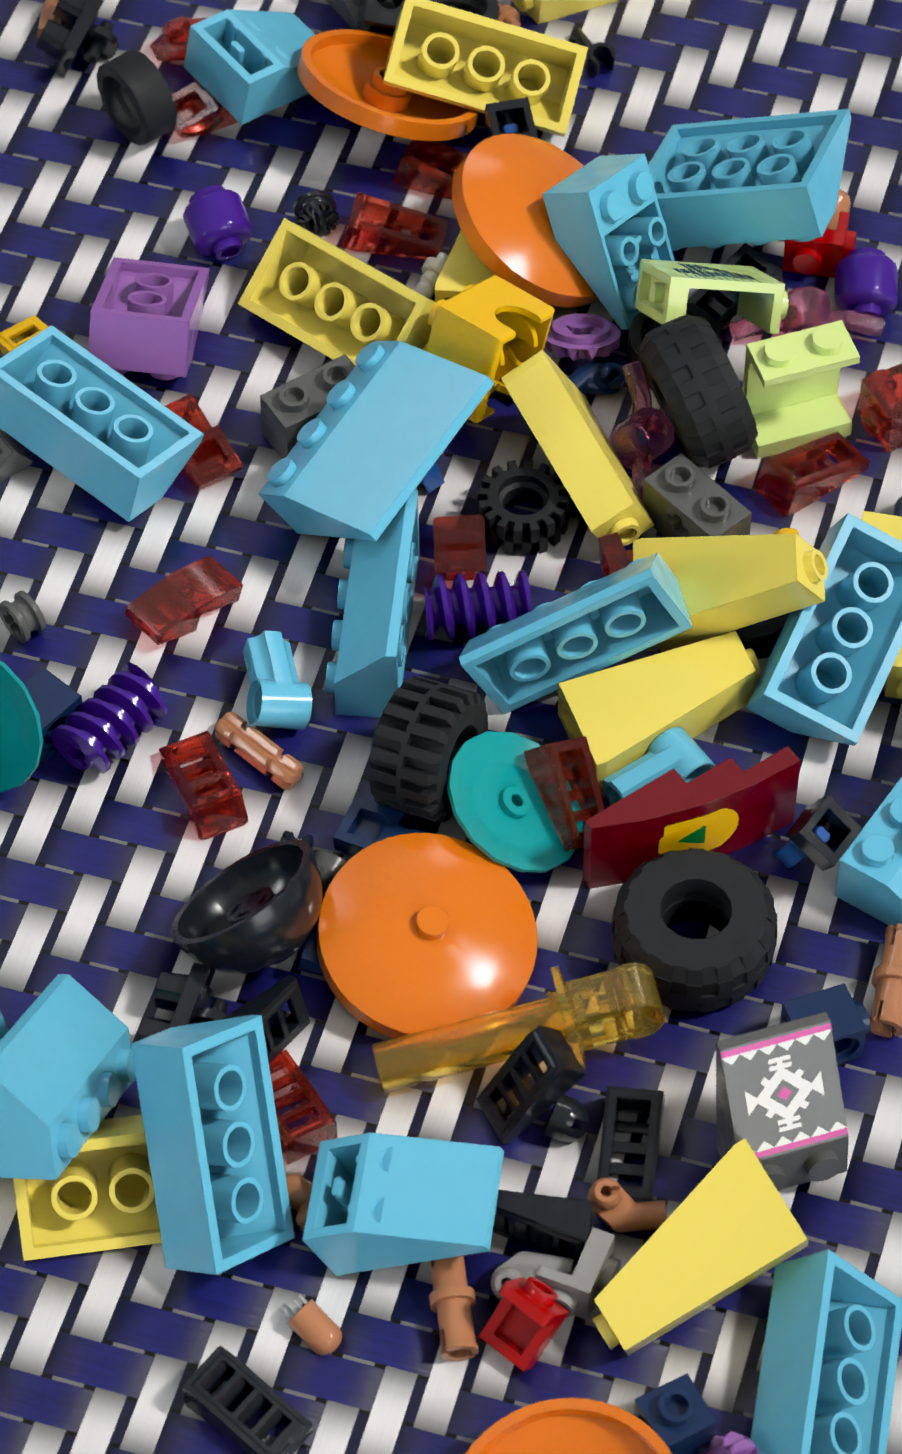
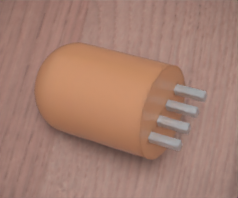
(314, 1327)

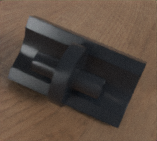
(64, 44)
(187, 997)

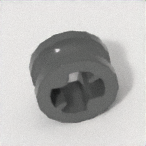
(22, 616)

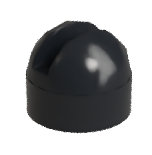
(562, 1117)

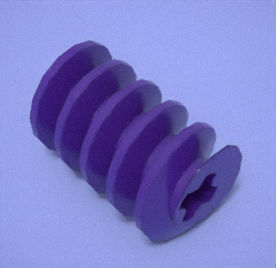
(475, 604)
(109, 720)

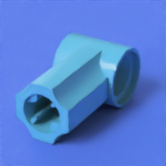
(275, 692)
(668, 751)

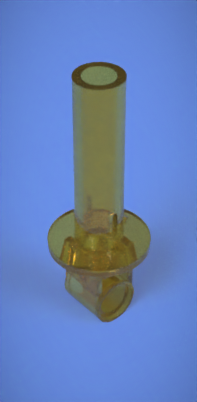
(586, 1010)

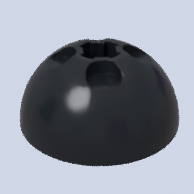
(253, 910)

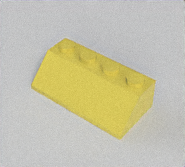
(483, 62)
(332, 296)
(98, 1199)

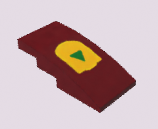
(711, 813)

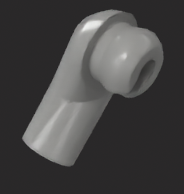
(526, 1265)

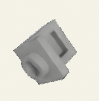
(590, 1277)

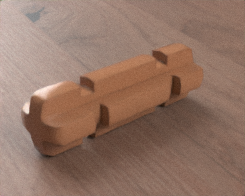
(259, 750)

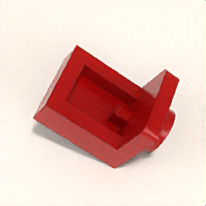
(820, 254)
(524, 1321)

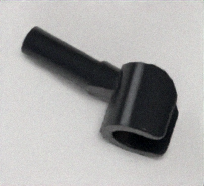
(596, 52)

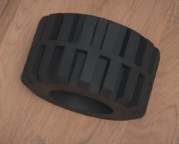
(417, 741)

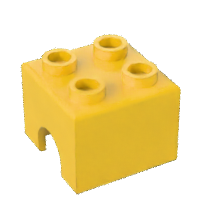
(489, 331)

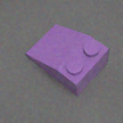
(148, 317)

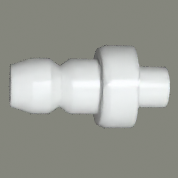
(431, 271)

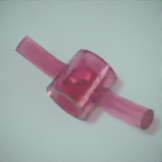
(808, 309)
(647, 420)

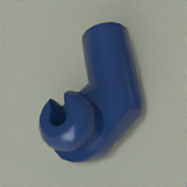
(598, 378)

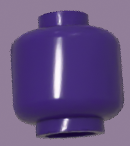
(217, 222)
(866, 282)

